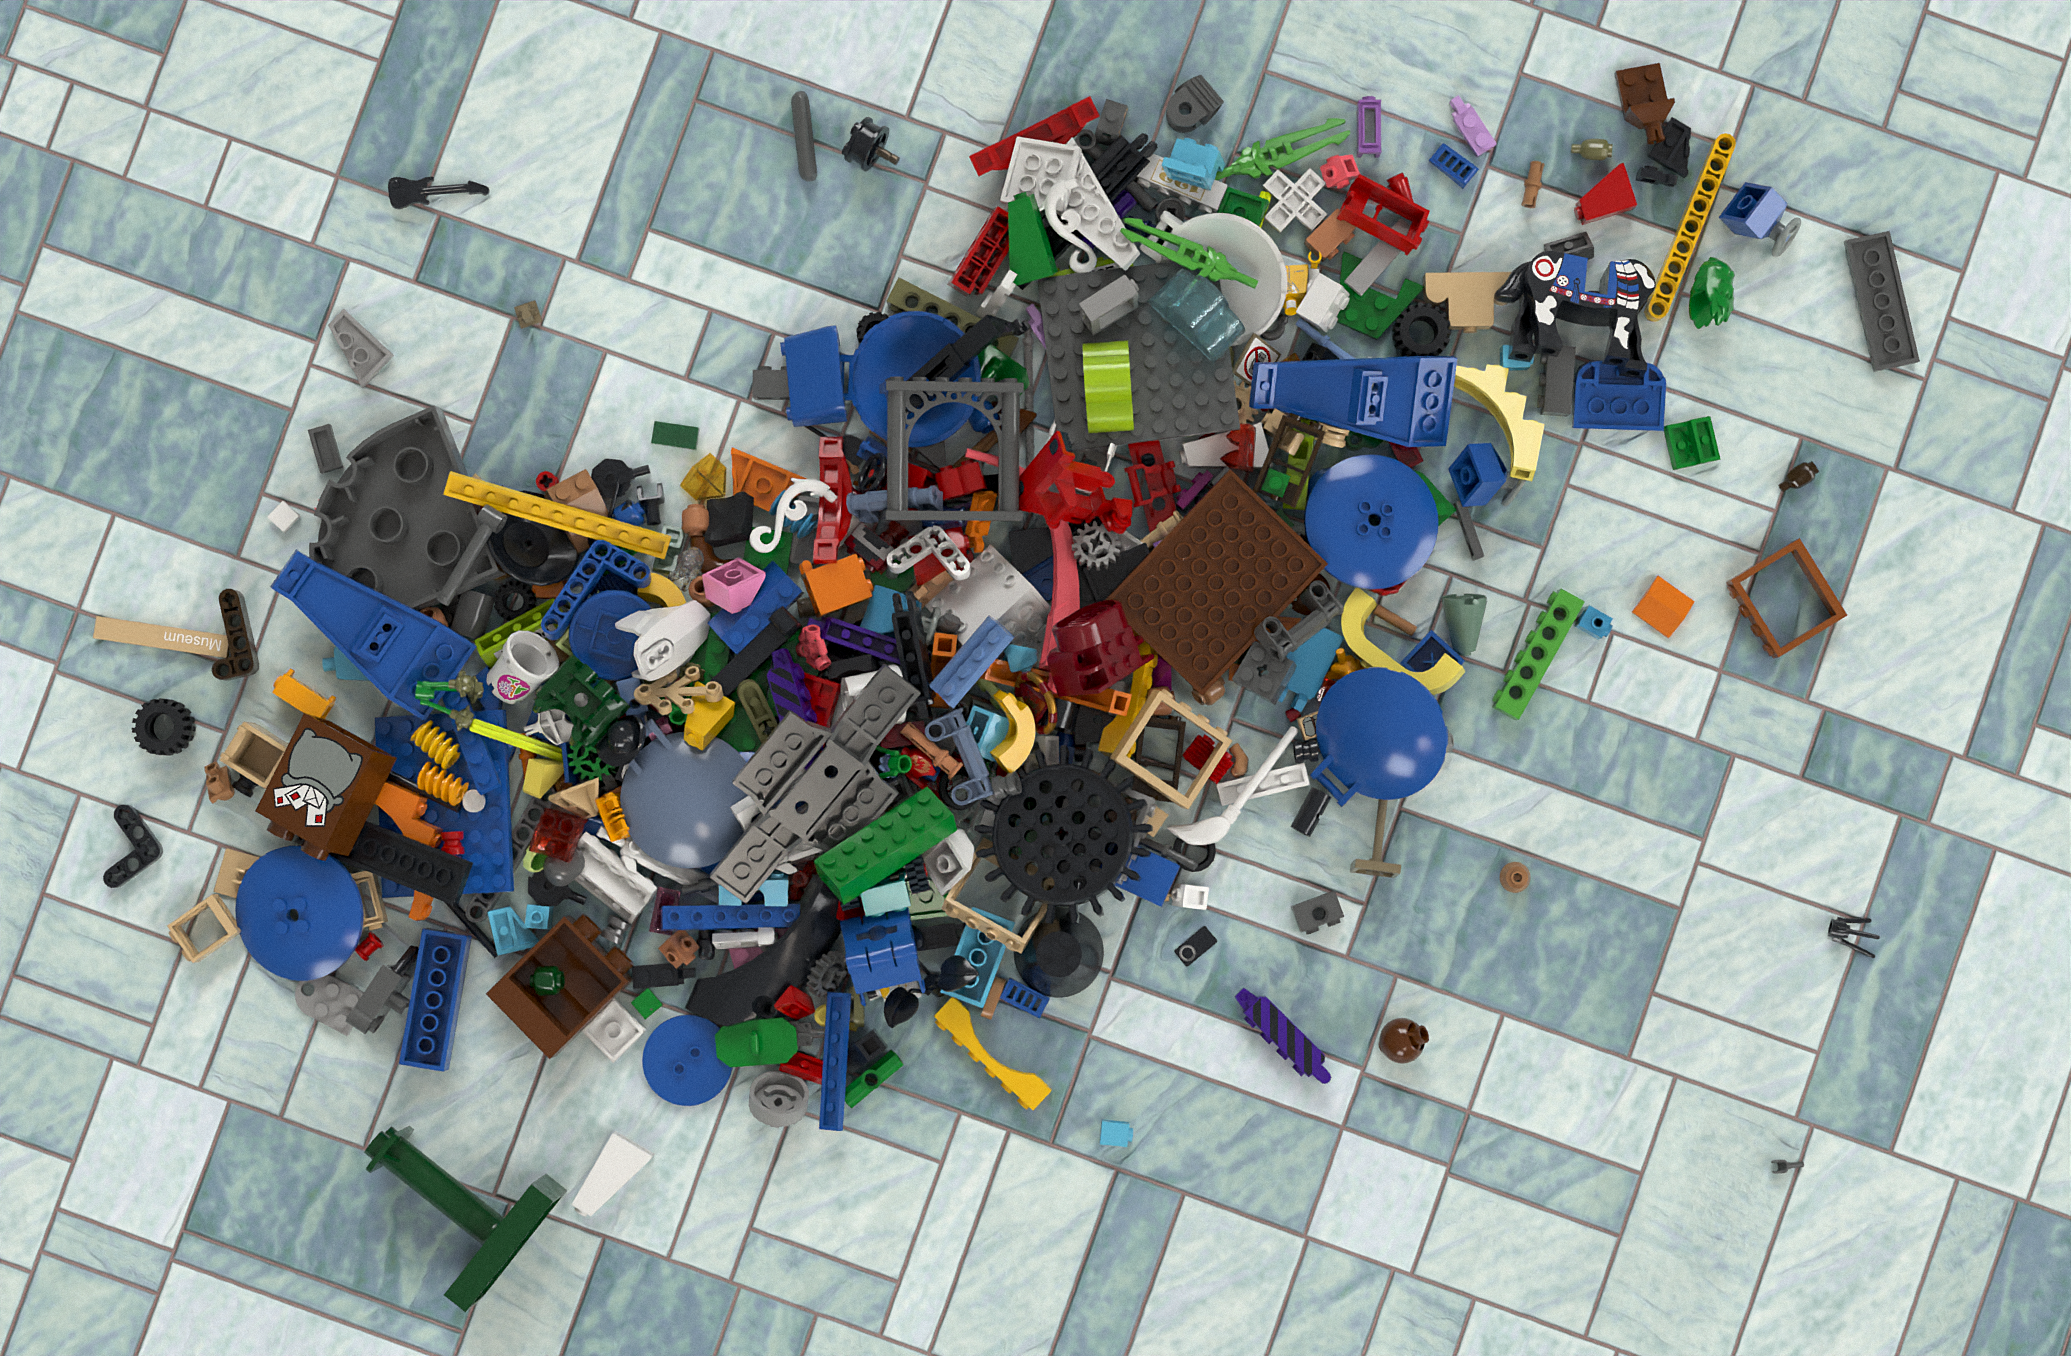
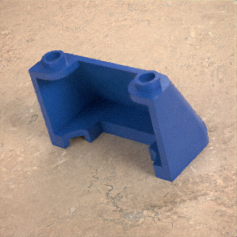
(814, 377)

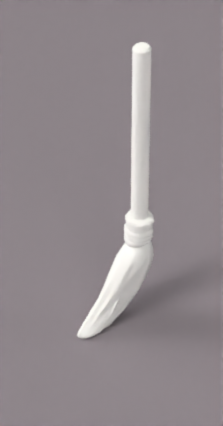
(1216, 827)

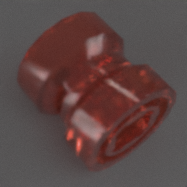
(894, 534)

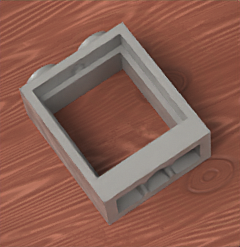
(1109, 304)

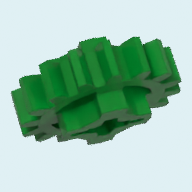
(596, 767)

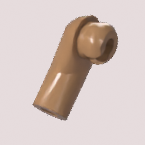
(1241, 761)

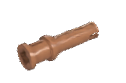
(940, 757)

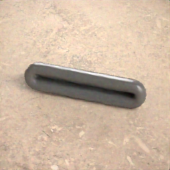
(804, 136)

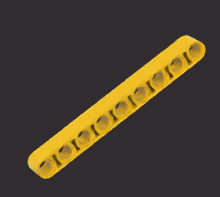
(1697, 219)

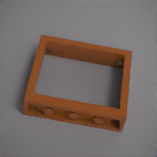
(1817, 581)

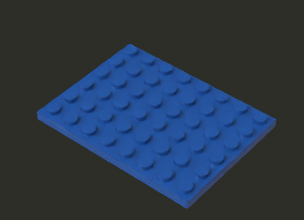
(486, 832)

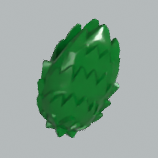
(1712, 293)

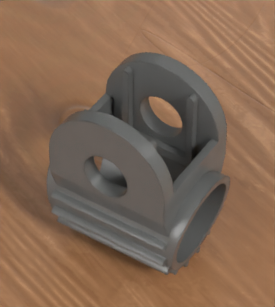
(1196, 97)

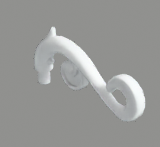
(1064, 230)
(800, 485)

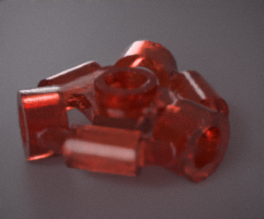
(801, 880)

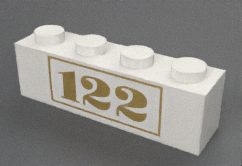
(1155, 176)

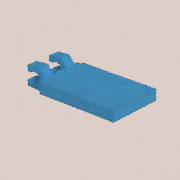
(1312, 664)

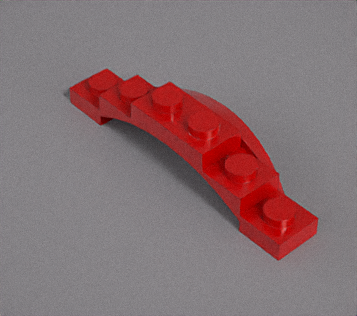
(1056, 129)
(833, 517)

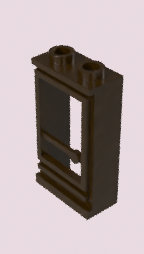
(1292, 491)
(1171, 723)

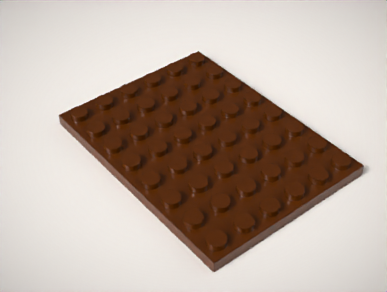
(1216, 581)

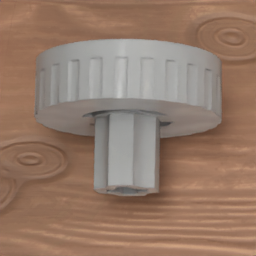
(777, 1109)

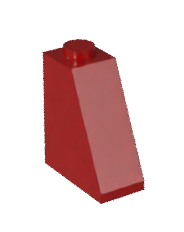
(1607, 198)
(930, 566)

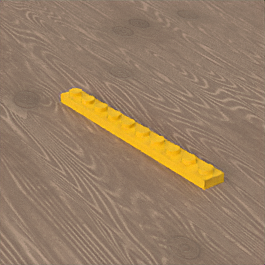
(557, 515)

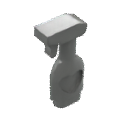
(948, 625)

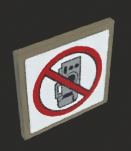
(1255, 351)

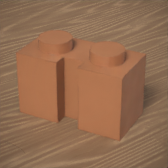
(1329, 237)

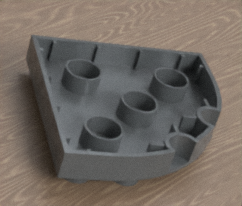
(390, 515)

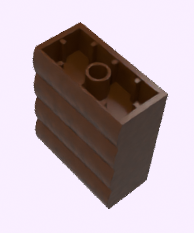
(591, 983)

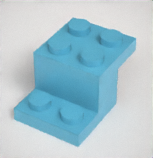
(1193, 163)

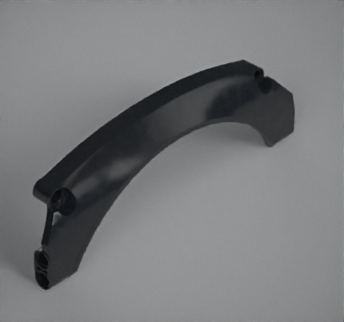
(758, 984)

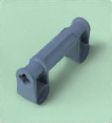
(867, 505)
(969, 754)

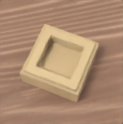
(1291, 441)

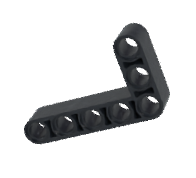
(758, 651)

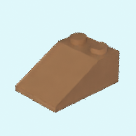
(581, 493)

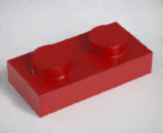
(804, 1067)

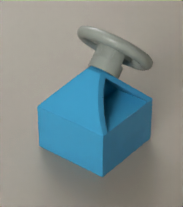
(880, 609)

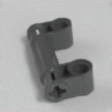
(1306, 628)

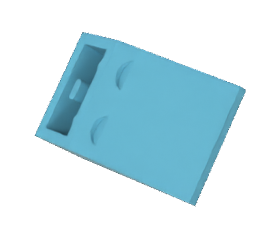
(987, 728)

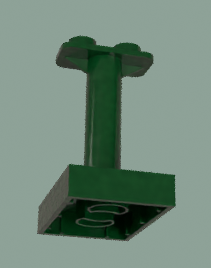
(498, 1235)

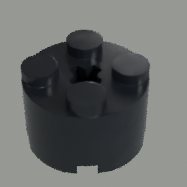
(1066, 716)

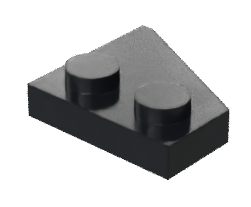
(1675, 149)

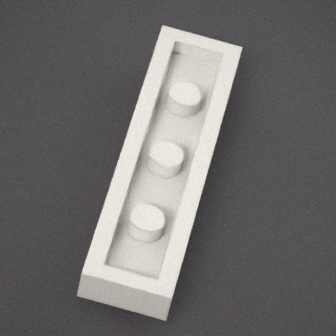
(1273, 782)

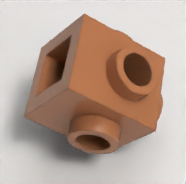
(679, 948)

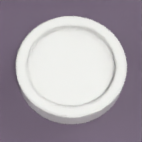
(473, 801)

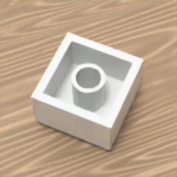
(1323, 303)

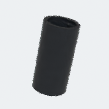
(1309, 813)

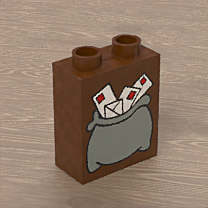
(324, 787)

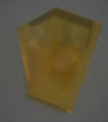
(706, 479)

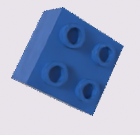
(1428, 653)

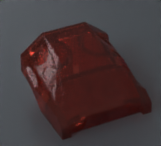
(557, 834)

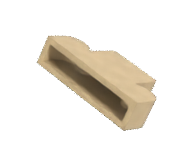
(1467, 297)

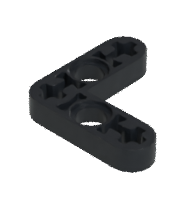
(139, 853)

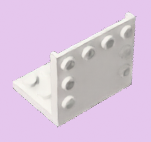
(996, 591)

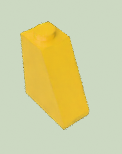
(707, 719)

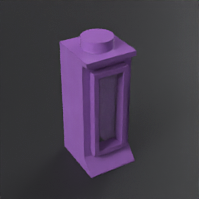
(1369, 126)

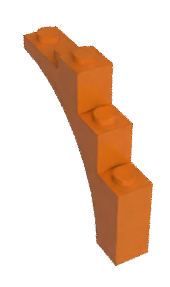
(1108, 700)
(405, 809)

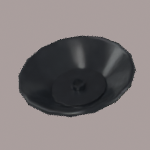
(545, 560)

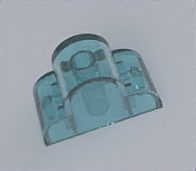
(1198, 313)

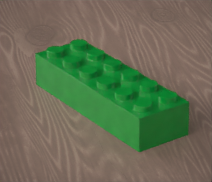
(885, 845)

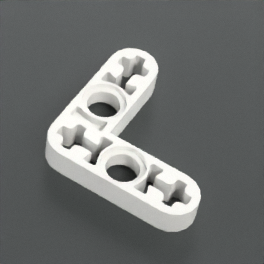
(928, 546)

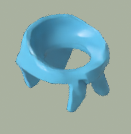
(1020, 657)

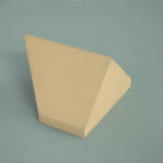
(579, 798)

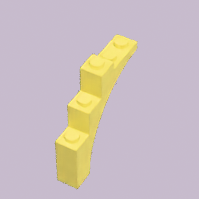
(1508, 408)

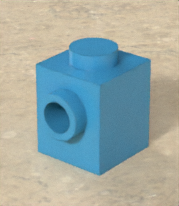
(1594, 622)

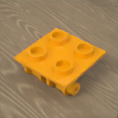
(611, 815)

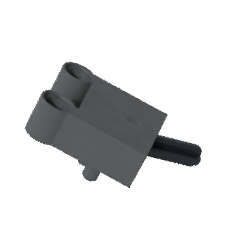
(383, 994)

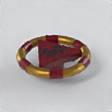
(1037, 701)

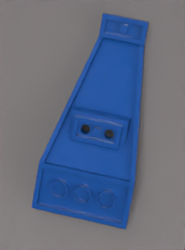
(1407, 400)
(354, 617)

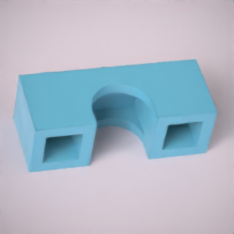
(774, 891)

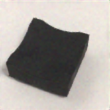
(729, 519)
(853, 666)

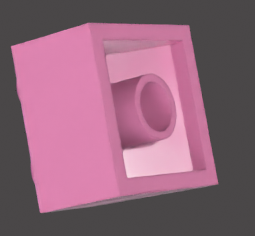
(733, 584)

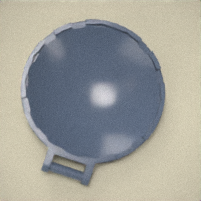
(682, 799)

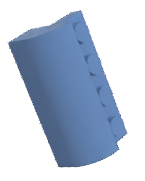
(971, 661)

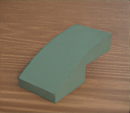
(675, 546)

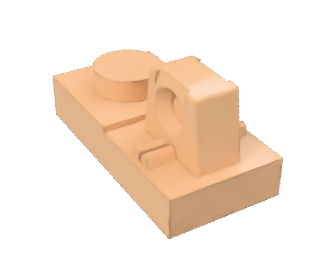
(931, 588)

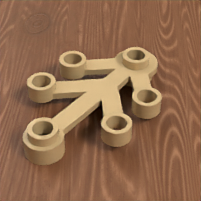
(649, 693)

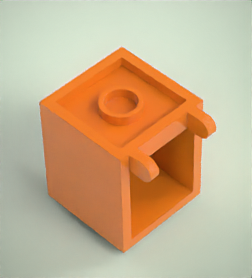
(836, 584)

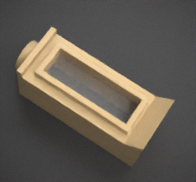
(372, 900)

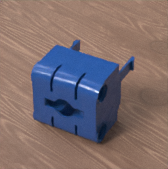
(881, 952)

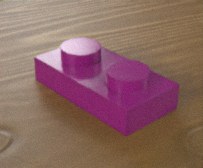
(1199, 482)

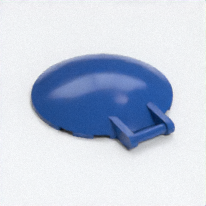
(900, 349)
(1379, 735)

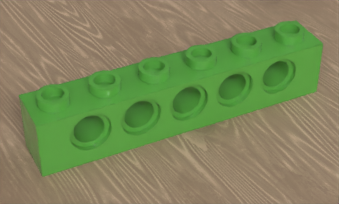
(1571, 607)

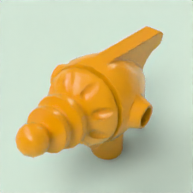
(1344, 665)

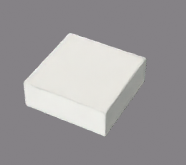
(283, 516)

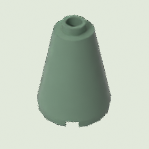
(1464, 620)

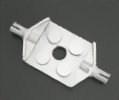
(554, 723)

